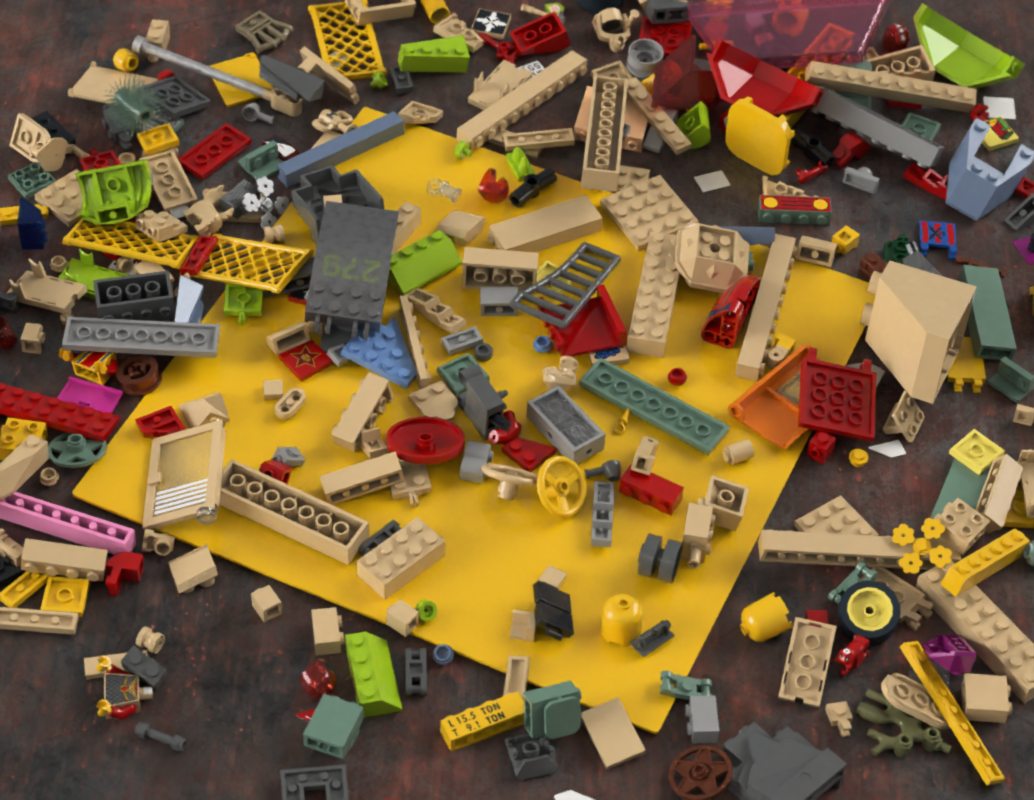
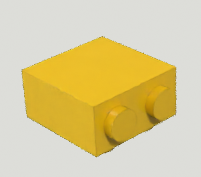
(17, 431)

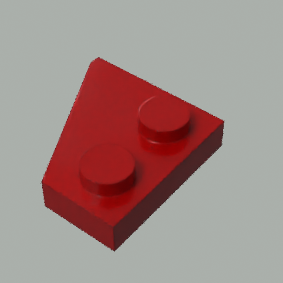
(159, 423)
(527, 453)

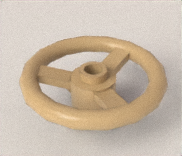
(509, 478)

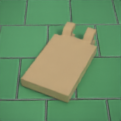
(908, 596)

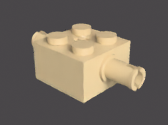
(697, 533)

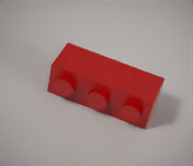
(651, 490)

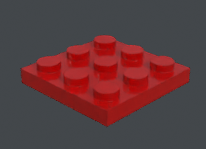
(668, 35)

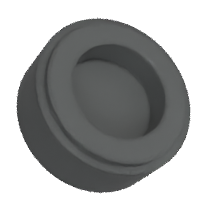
(483, 352)

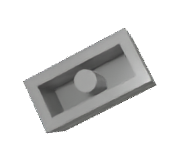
(496, 301)
(703, 719)

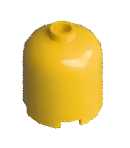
(765, 618)
(621, 619)

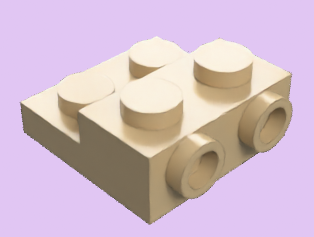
(160, 225)

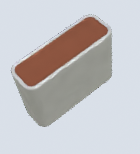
(177, 213)

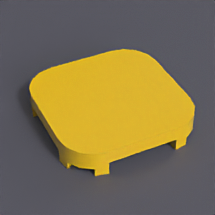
(758, 136)

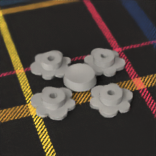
(265, 204)

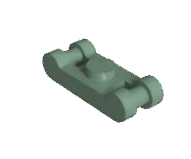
(862, 568)
(683, 686)

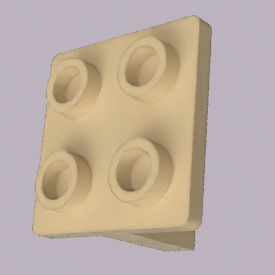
(904, 418)

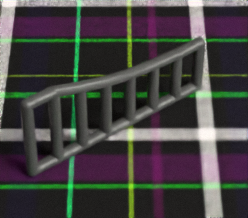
(562, 272)

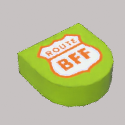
(554, 7)

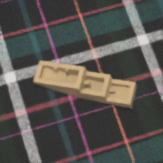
(436, 312)

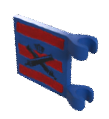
(937, 235)

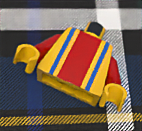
(92, 365)

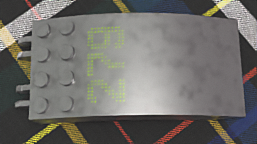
(351, 267)

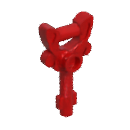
(503, 49)

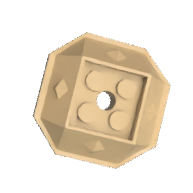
(711, 256)

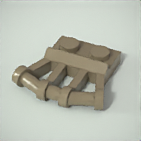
(258, 24)

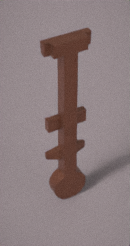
(961, 260)

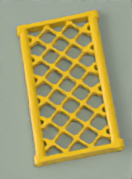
(317, 14)
(237, 243)
(132, 252)

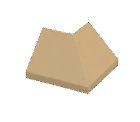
(204, 408)

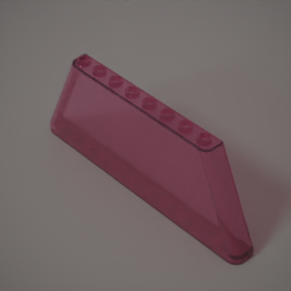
(791, 30)

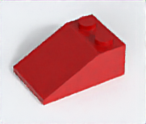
(541, 35)

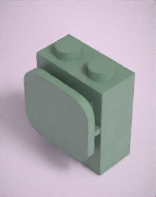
(552, 710)
(333, 726)

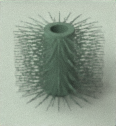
(133, 105)

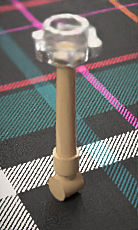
(530, 9)

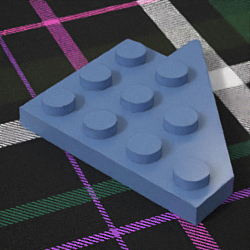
(383, 354)

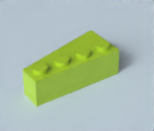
(435, 55)

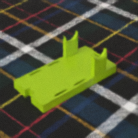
(85, 271)

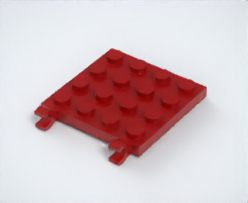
(837, 398)

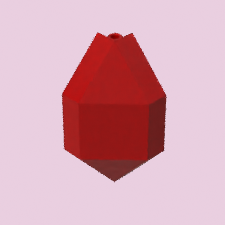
(771, 88)

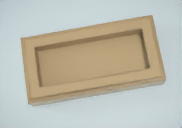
(517, 674)

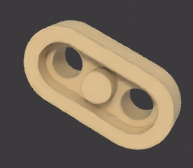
(287, 406)

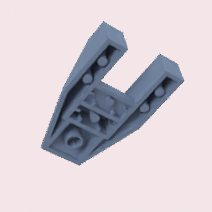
(976, 186)

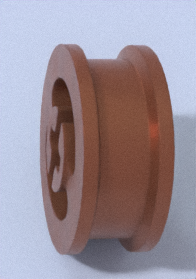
(139, 375)

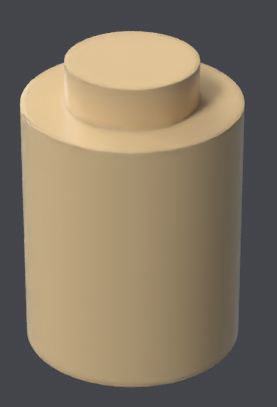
(738, 452)

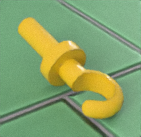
(623, 421)

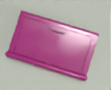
(91, 395)

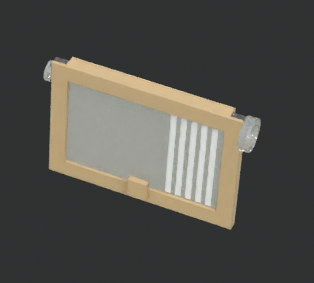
(185, 475)

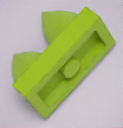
(519, 164)

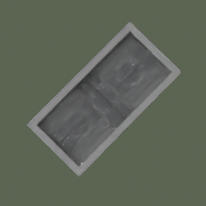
(565, 425)

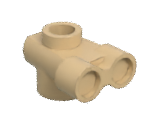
(160, 543)

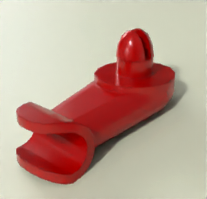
(808, 175)

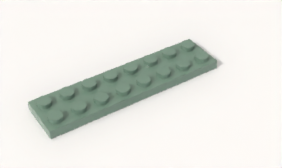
(654, 406)

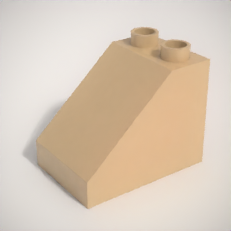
(917, 325)

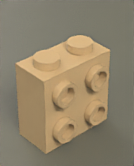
(962, 525)
(986, 698)

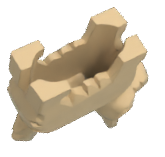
(206, 214)

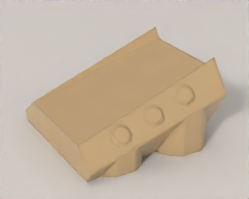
(461, 226)
(193, 569)

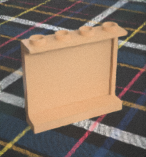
(632, 117)

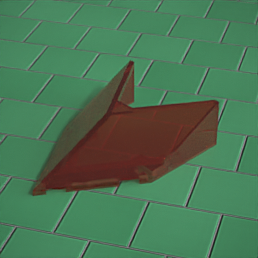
(681, 83)

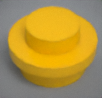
(858, 457)

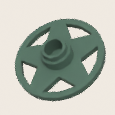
(75, 448)

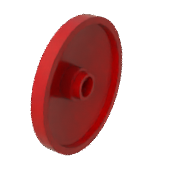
(425, 440)

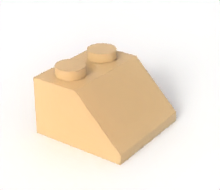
(727, 501)

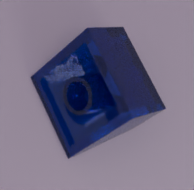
(31, 226)

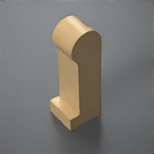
(645, 455)

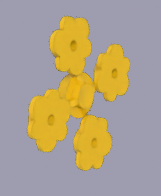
(921, 546)

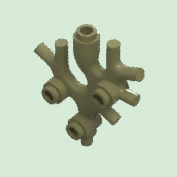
(910, 729)

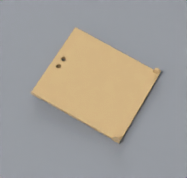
(98, 80)

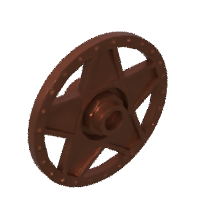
(700, 773)

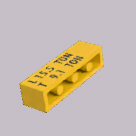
(483, 721)

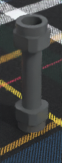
(177, 743)

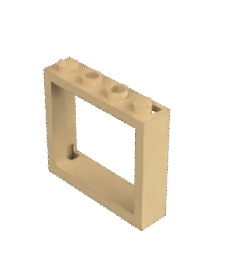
(380, 13)

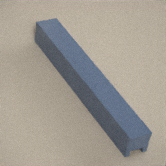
(341, 148)

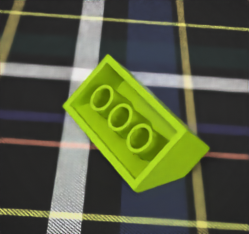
(423, 262)
(372, 674)

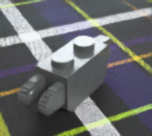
(115, 132)

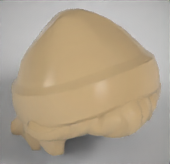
(564, 378)

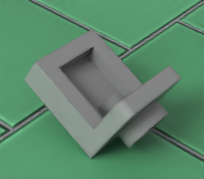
(289, 456)

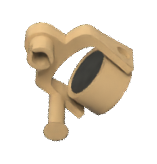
(611, 21)

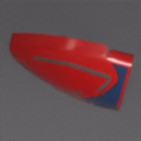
(731, 312)

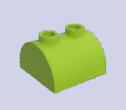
(696, 125)

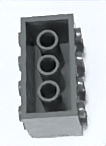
(136, 297)

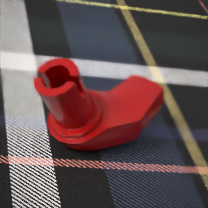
(501, 437)

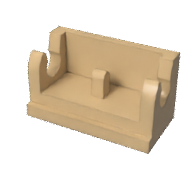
(10, 549)

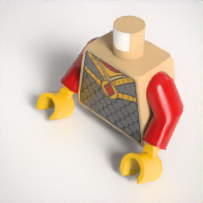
(121, 692)

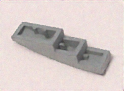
(602, 514)

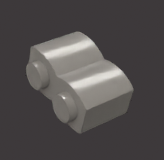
(475, 456)

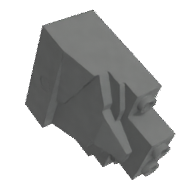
(326, 182)
(780, 766)

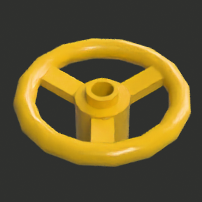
(552, 488)

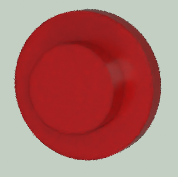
(677, 376)

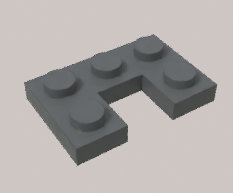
(298, 780)

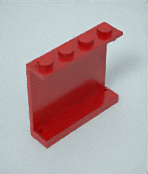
(592, 329)

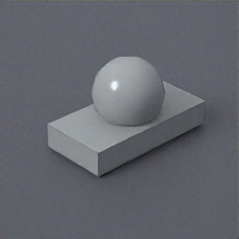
(861, 179)

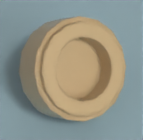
(568, 362)

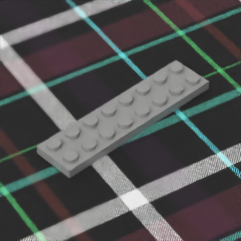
(141, 337)

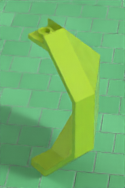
(961, 54)

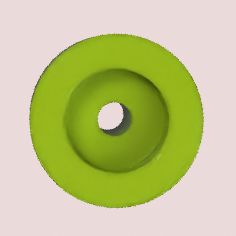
(378, 80)
(462, 150)
(426, 609)

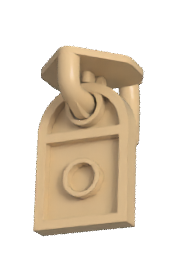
(37, 145)

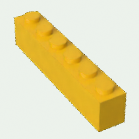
(985, 562)

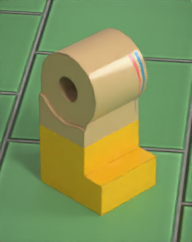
(782, 349)

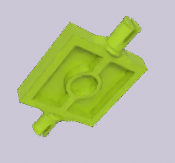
(242, 302)

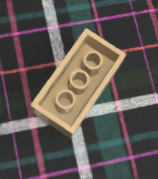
(498, 268)
(401, 558)

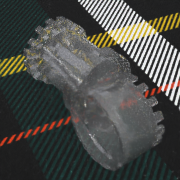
(443, 190)

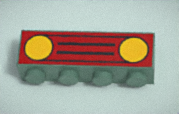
(794, 209)

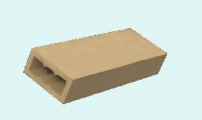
(547, 226)

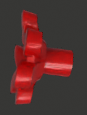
(979, 112)

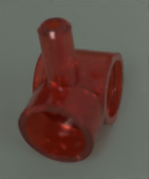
(7, 336)

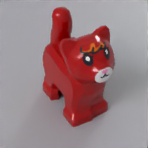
(853, 654)

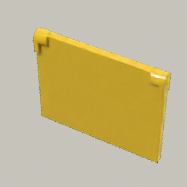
(244, 68)

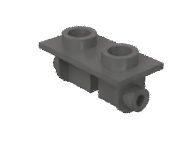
(652, 638)

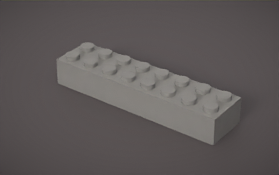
(879, 128)

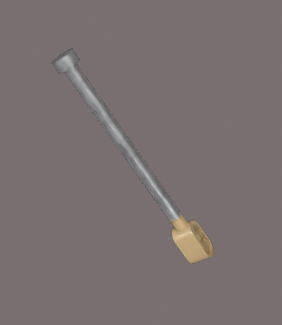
(279, 100)

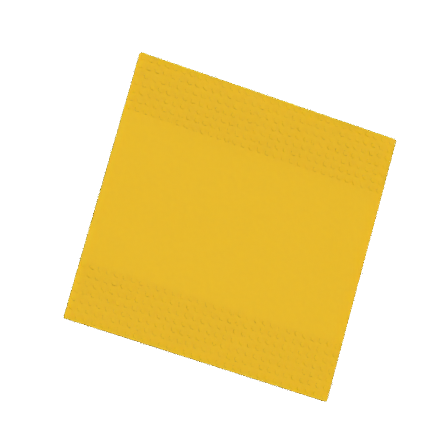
(492, 542)

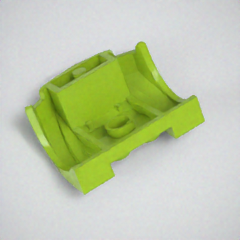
(115, 192)

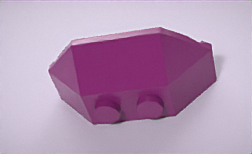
(951, 653)

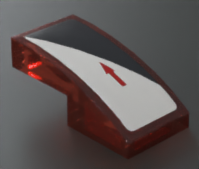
(285, 149)

